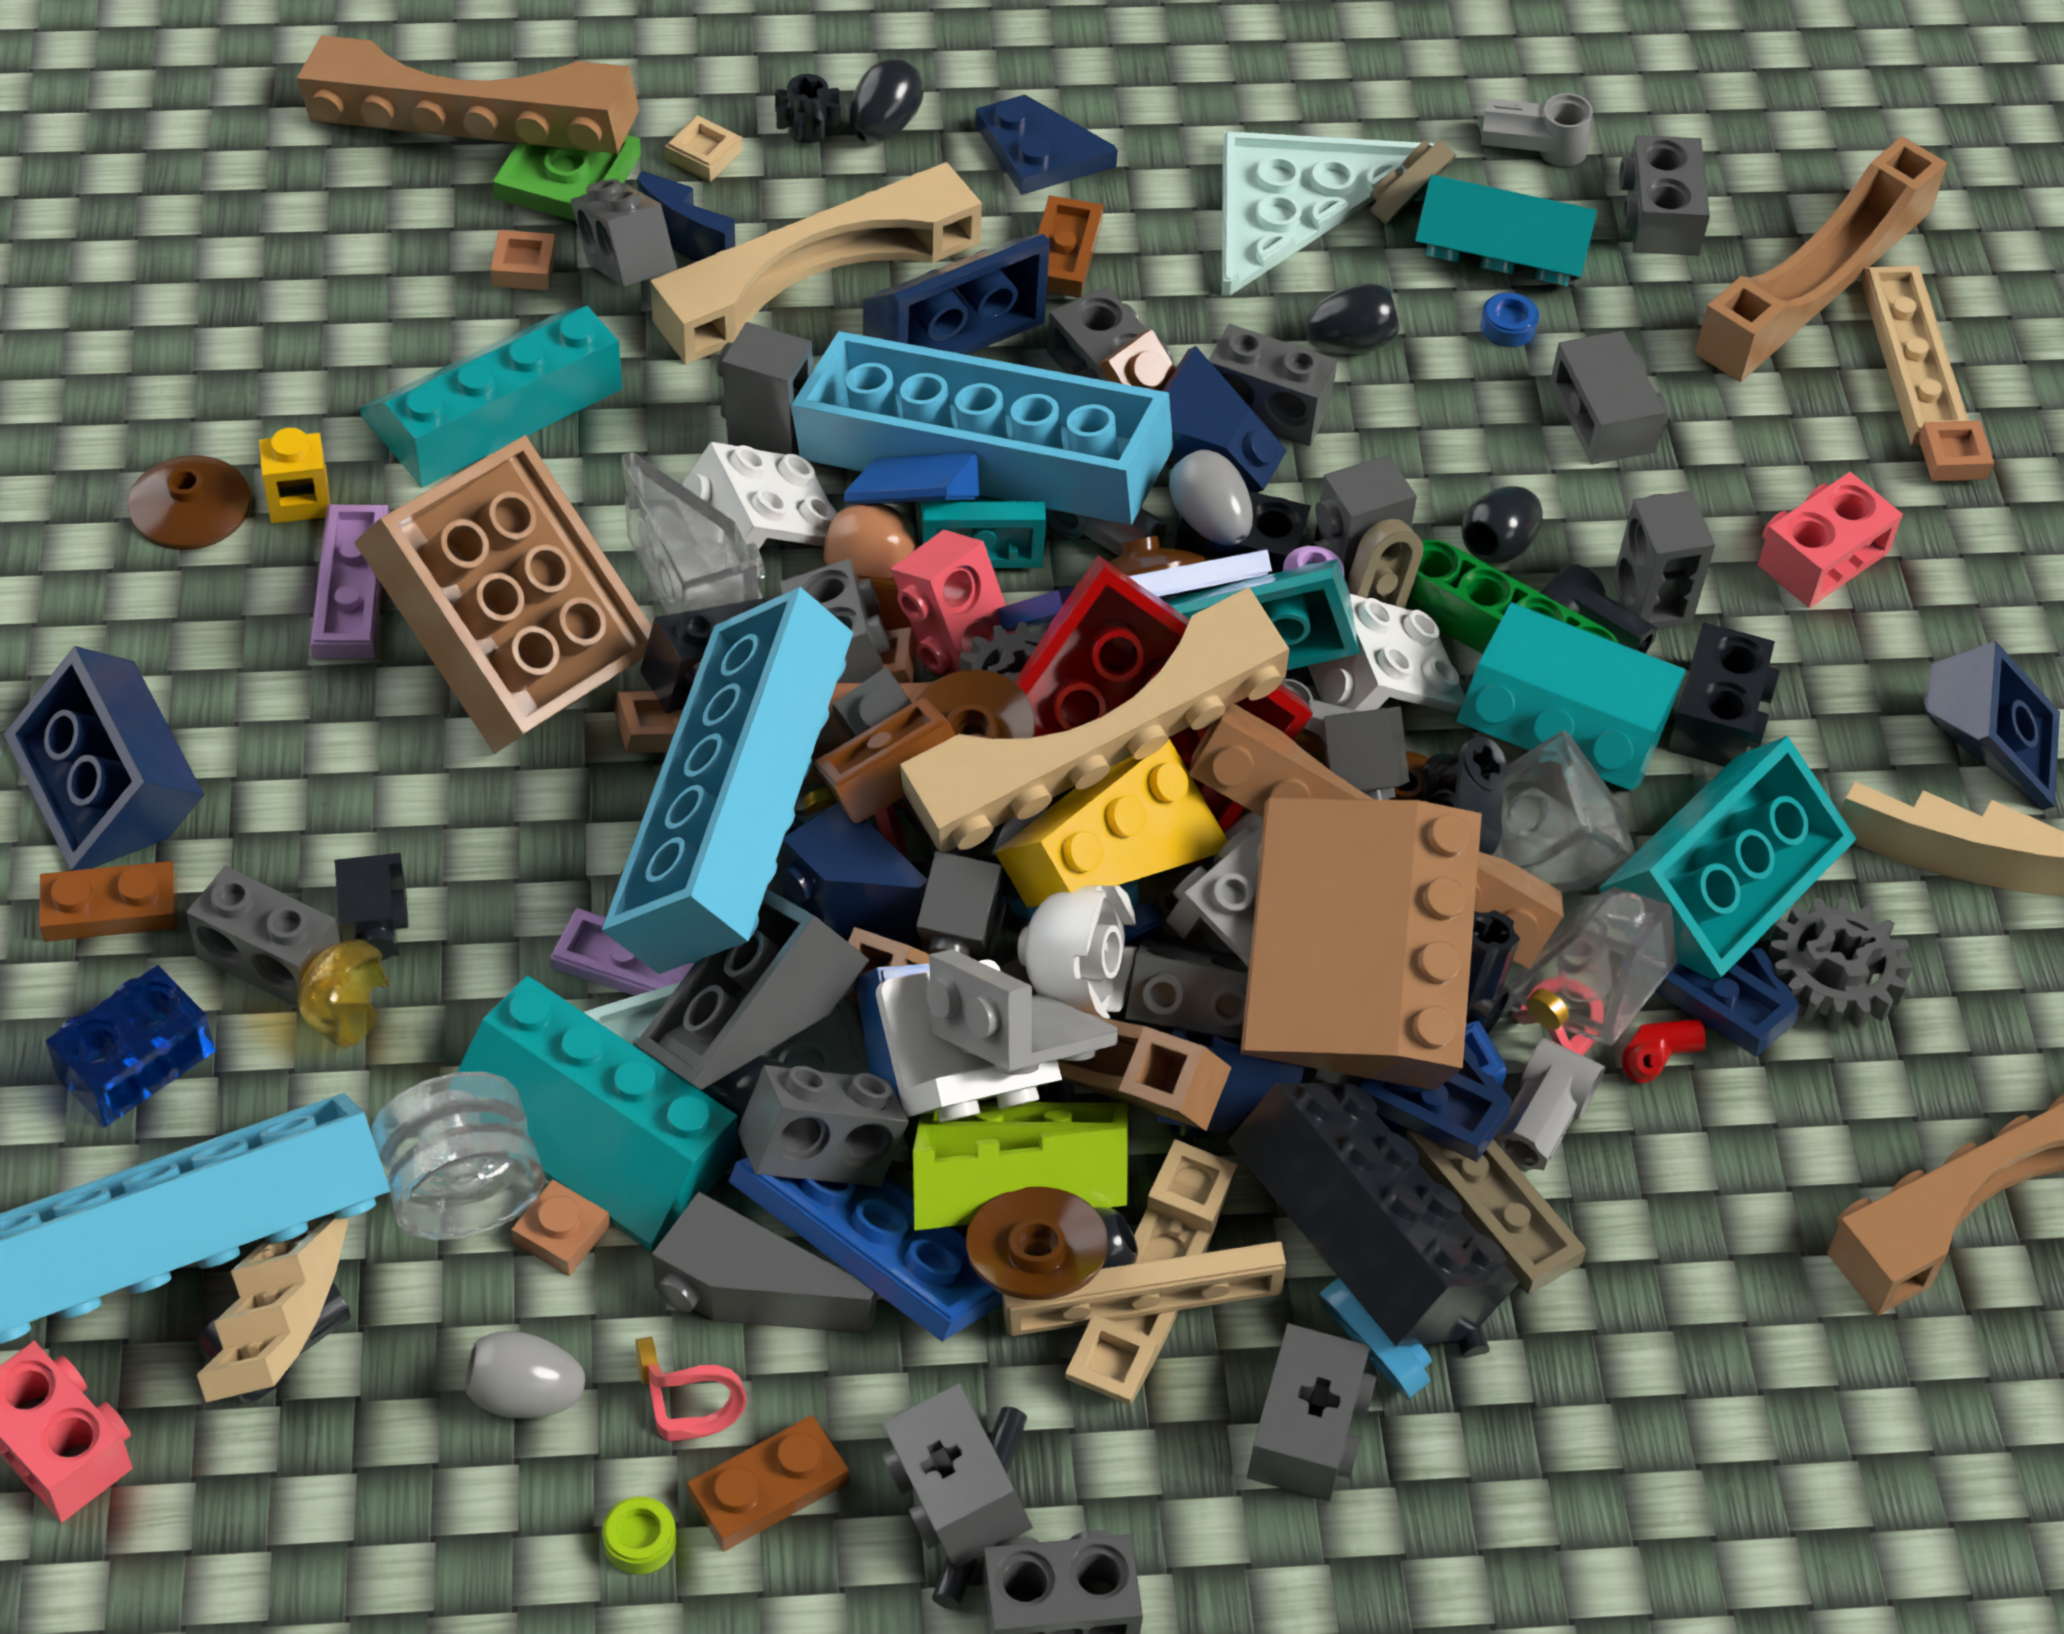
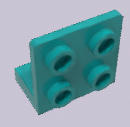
(1009, 529)

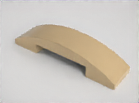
(1177, 1223)

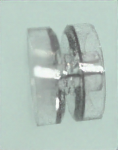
(457, 1155)

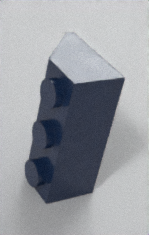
(966, 301)
(102, 760)

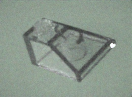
(1562, 818)
(1602, 962)

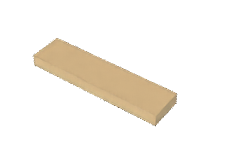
(1912, 347)
(1156, 1289)

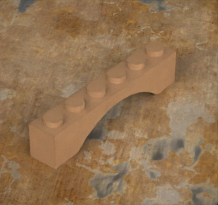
(565, 107)
(1766, 310)
(1259, 762)
(1141, 1069)
(1900, 1241)

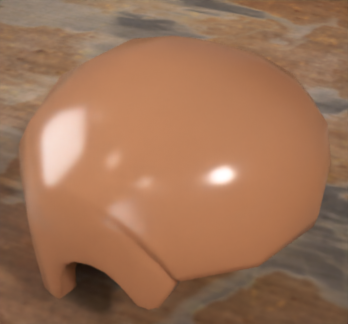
(871, 537)

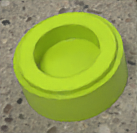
(639, 1535)

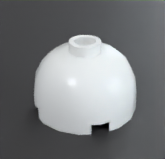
(1078, 948)

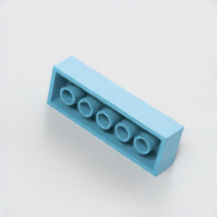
(1035, 430)
(729, 783)
(185, 1210)

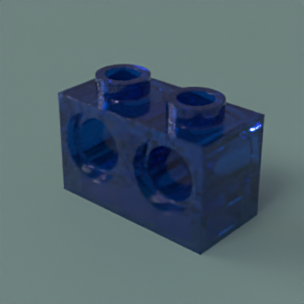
(137, 1054)

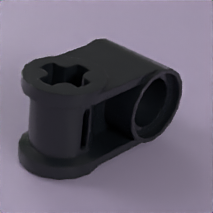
(1471, 782)

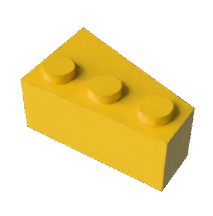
(1116, 831)

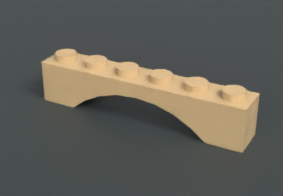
(908, 220)
(982, 782)

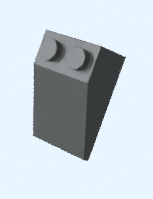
(753, 994)

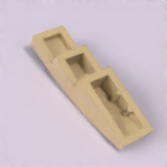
(1941, 837)
(278, 1306)

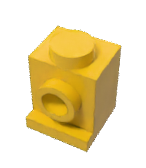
(294, 460)

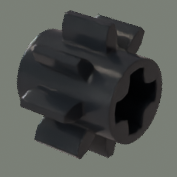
(807, 108)

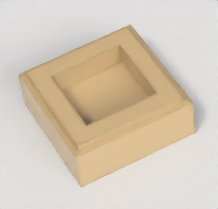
(703, 148)

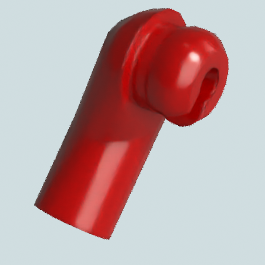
(1656, 1042)

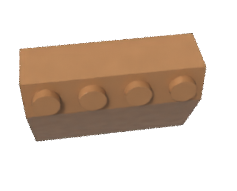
(507, 592)
(1363, 938)

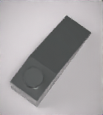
(752, 1276)

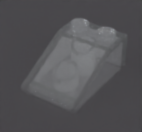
(686, 544)

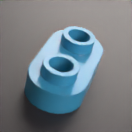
(1398, 1364)

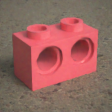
(1828, 538)
(948, 597)
(39, 1436)

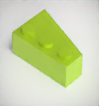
(1027, 1145)

